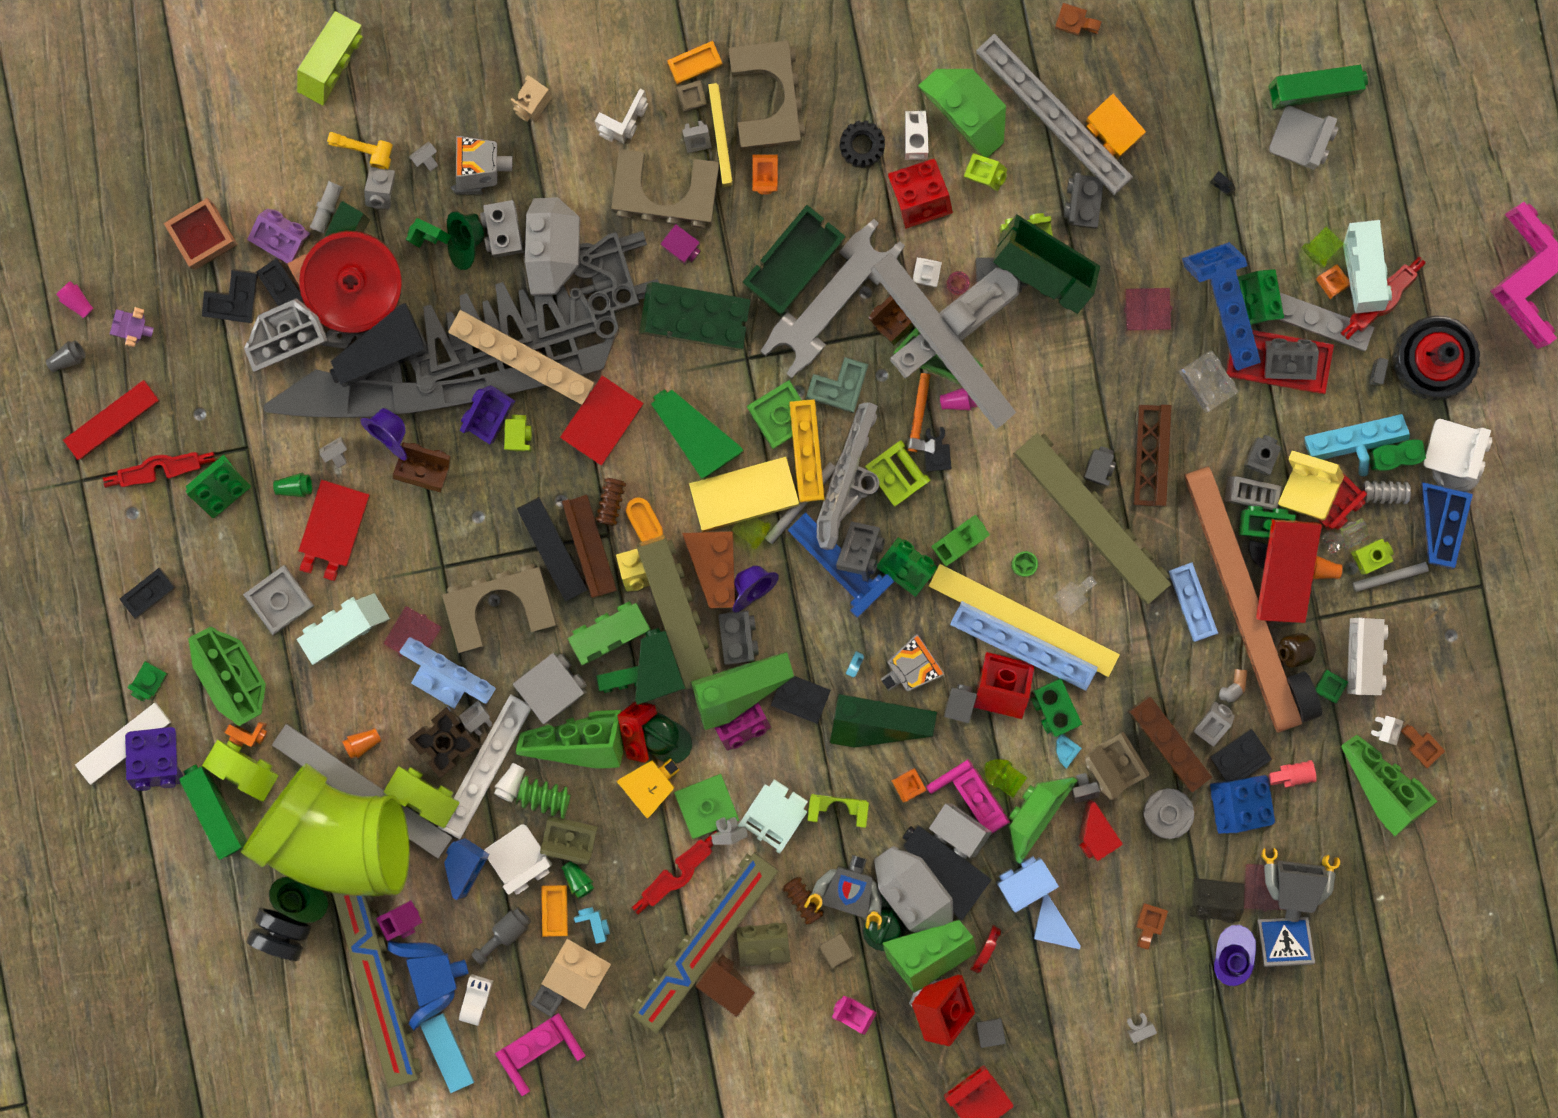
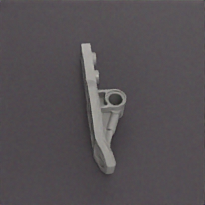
(962, 317)
(845, 486)

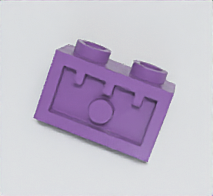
(278, 235)

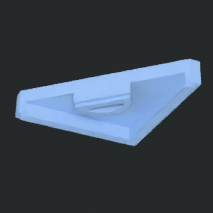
(1052, 926)

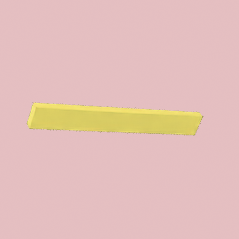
(966, 590)

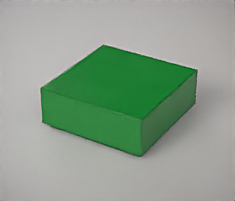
(1330, 686)

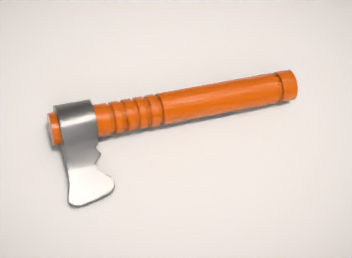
(914, 443)

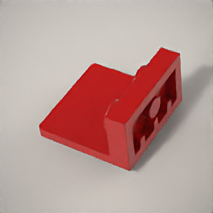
(920, 193)
(978, 1096)

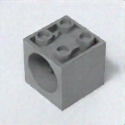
(550, 687)

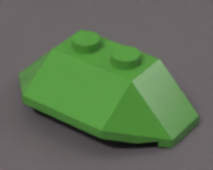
(968, 106)
(227, 674)
(1036, 812)

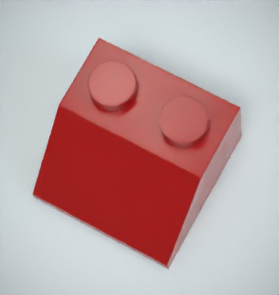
(1004, 685)
(1096, 833)
(943, 1010)

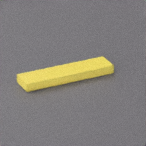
(720, 135)

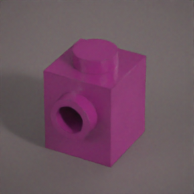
(681, 245)
(399, 921)

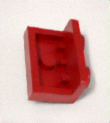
(1347, 498)

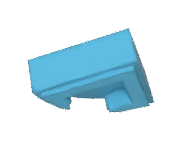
(855, 664)
(1066, 750)

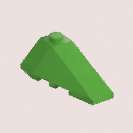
(734, 691)

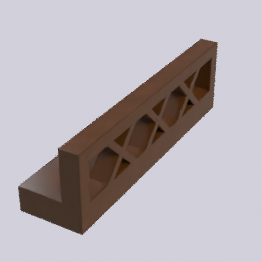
(1162, 455)
(589, 546)

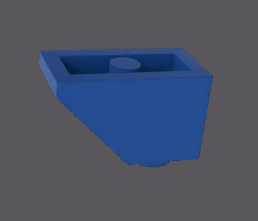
(463, 866)

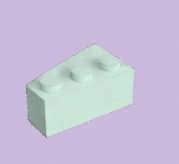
(1366, 267)
(341, 627)

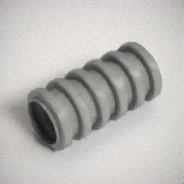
(1387, 492)

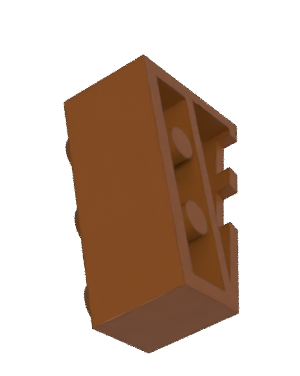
(714, 563)

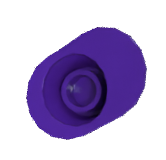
(387, 429)
(752, 585)
(1235, 955)

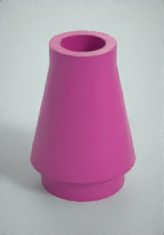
(74, 299)
(957, 400)

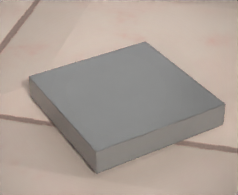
(278, 600)

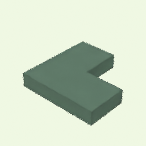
(844, 391)

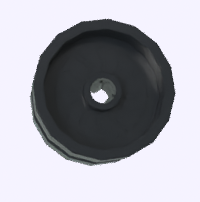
(278, 935)

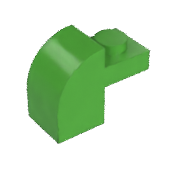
(960, 540)

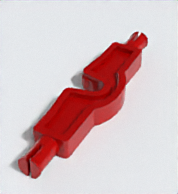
(1399, 283)
(146, 471)
(666, 881)

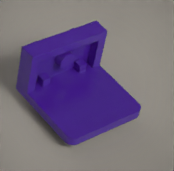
(152, 758)

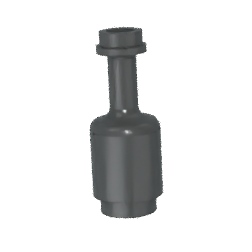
(505, 933)

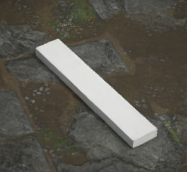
(487, 764)

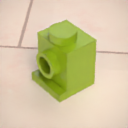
(517, 434)

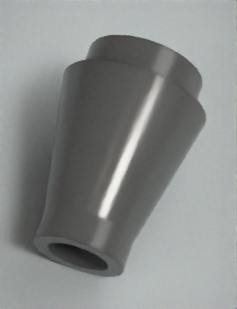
(68, 355)

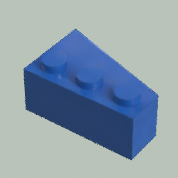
(1444, 523)

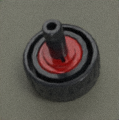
(1436, 358)

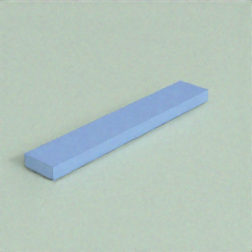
(1023, 645)

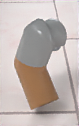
(1236, 689)

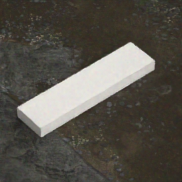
(113, 749)

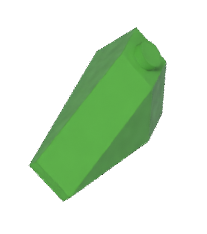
(584, 742)
(1390, 792)

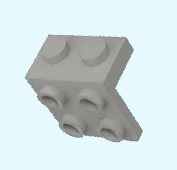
(1303, 137)

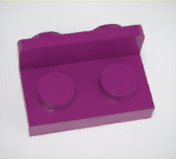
(743, 728)

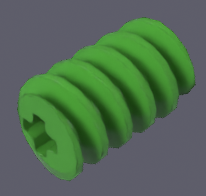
(543, 796)

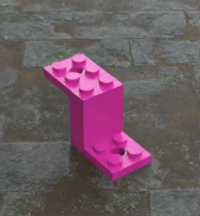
(1530, 275)

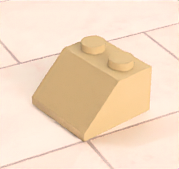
(576, 974)

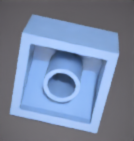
(1026, 884)

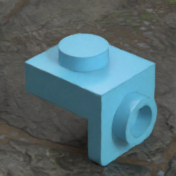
(599, 926)

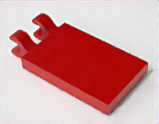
(332, 527)

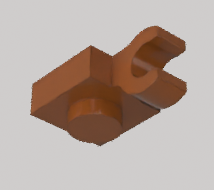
(1073, 20)
(1424, 747)
(1151, 921)

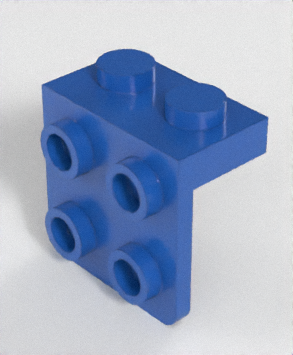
(1242, 804)

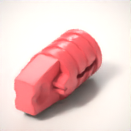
(1294, 774)

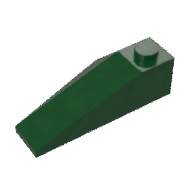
(873, 722)

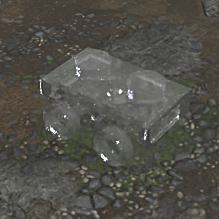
(1208, 381)

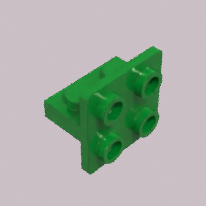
(217, 487)

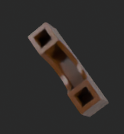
(1169, 743)

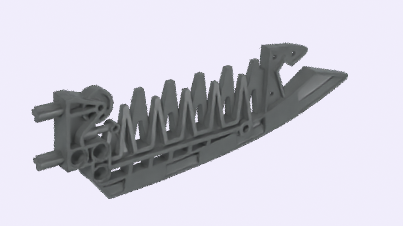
(603, 262)

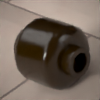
(1296, 650)

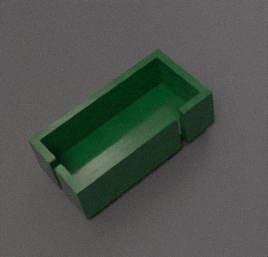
(793, 260)
(1046, 264)
(694, 316)

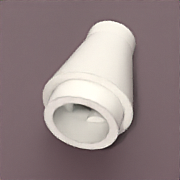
(509, 784)

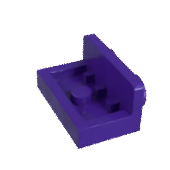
(487, 413)

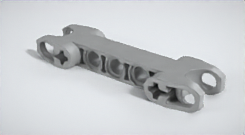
(803, 332)

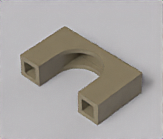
(772, 60)
(694, 207)
(464, 604)

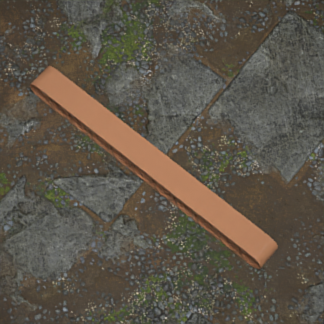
(1242, 599)

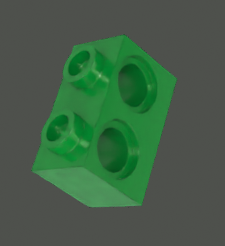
(1061, 705)

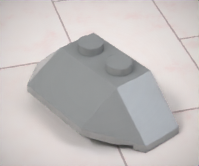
(551, 245)
(283, 334)
(912, 890)

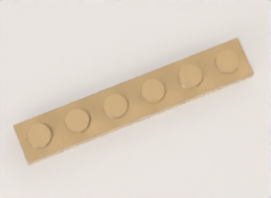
(521, 357)

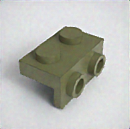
(568, 840)
(763, 944)

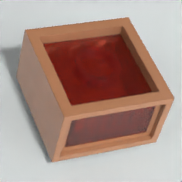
(200, 234)

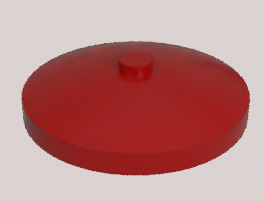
(350, 281)

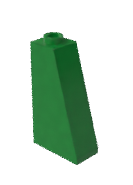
(1317, 86)
(698, 437)
(212, 812)

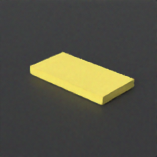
(744, 494)

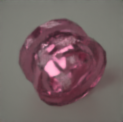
(961, 275)

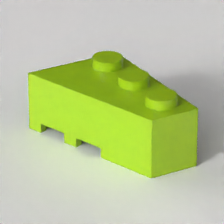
(328, 58)

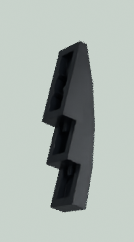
(552, 549)

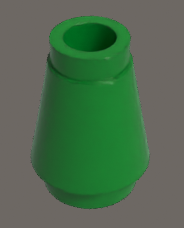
(295, 485)
(578, 881)

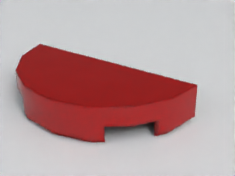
(986, 950)

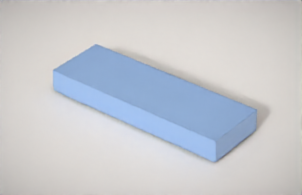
(1192, 602)

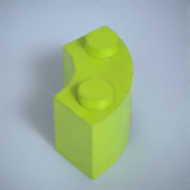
(248, 774)
(431, 802)

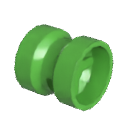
(1028, 564)

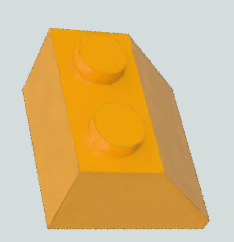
(1114, 126)

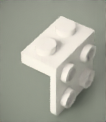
(612, 129)
(1457, 449)
(518, 859)

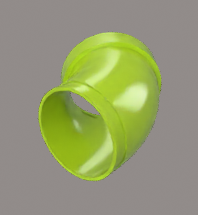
(333, 838)

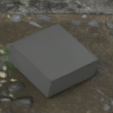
(1378, 372)
(547, 1001)
(990, 1032)

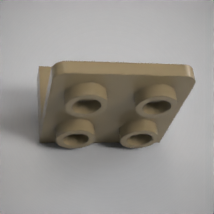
(1115, 765)

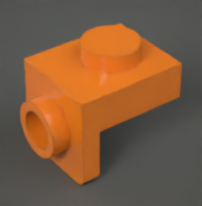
(765, 173)
(241, 736)

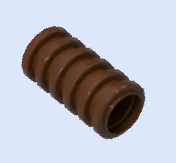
(610, 501)
(799, 896)

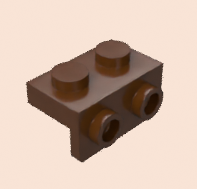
(890, 320)
(423, 467)

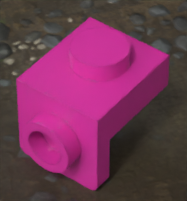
(853, 1014)

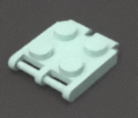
(775, 814)

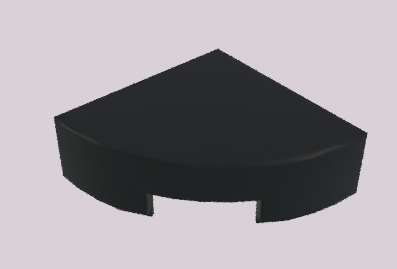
(1223, 184)
(1258, 552)

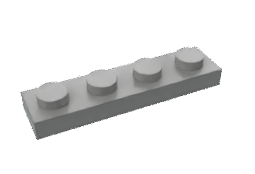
(1322, 322)

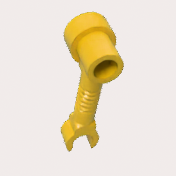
(379, 153)

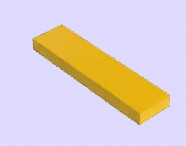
(806, 450)

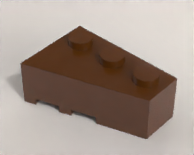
(725, 985)

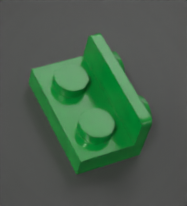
(1261, 296)
(907, 566)

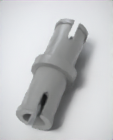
(326, 207)

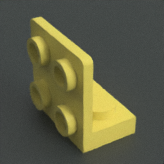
(1311, 485)

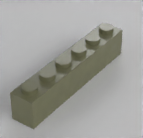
(675, 609)

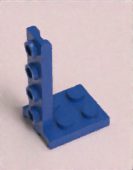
(1220, 267)
(863, 592)

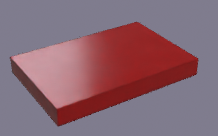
(601, 420)

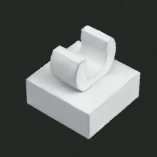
(927, 272)
(1390, 730)

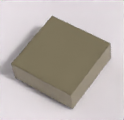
(691, 96)
(836, 950)

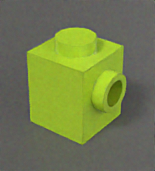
(1373, 556)

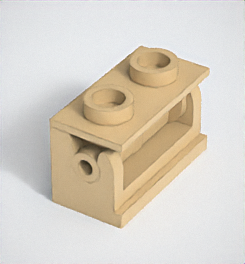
(531, 100)

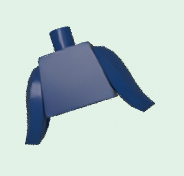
(431, 977)

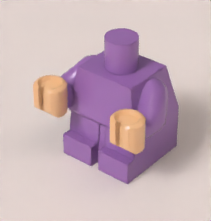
(130, 326)

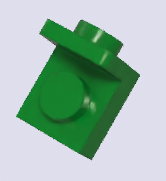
(422, 230)
(147, 682)

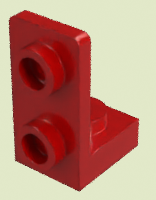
(631, 729)

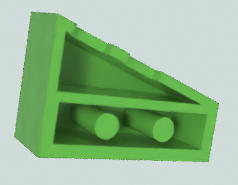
(608, 633)

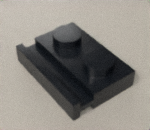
(801, 698)
(1241, 757)

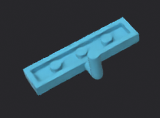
(1358, 439)

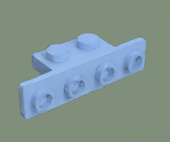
(443, 677)

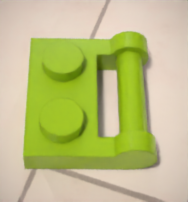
(890, 478)

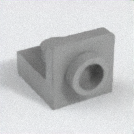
(1215, 723)

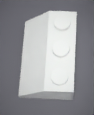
(1366, 656)

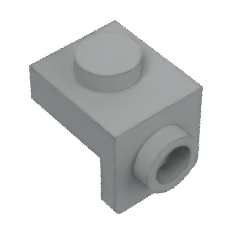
(379, 188)

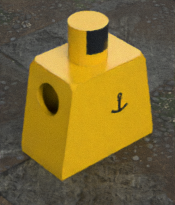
(649, 785)

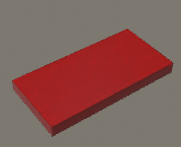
(1256, 372)
(1288, 571)

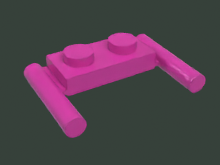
(975, 793)
(533, 1045)

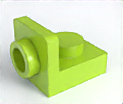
(986, 172)

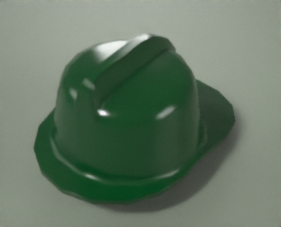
(465, 236)
(666, 739)
(297, 900)
(891, 927)

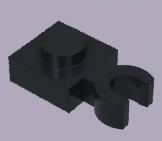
(941, 458)

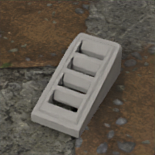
(1233, 487)

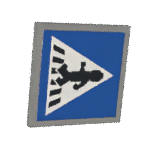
(1285, 942)

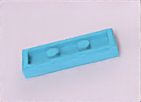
(447, 1052)

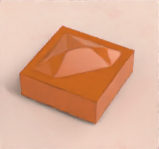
(1333, 281)
(908, 785)

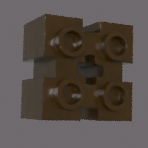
(428, 741)

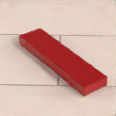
(111, 420)

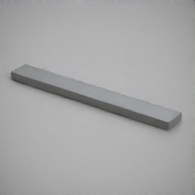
(1054, 114)
(943, 340)
(350, 781)

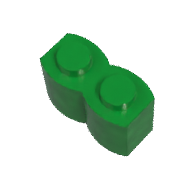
(1392, 456)

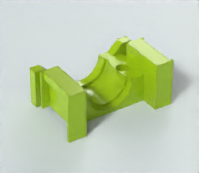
(856, 807)

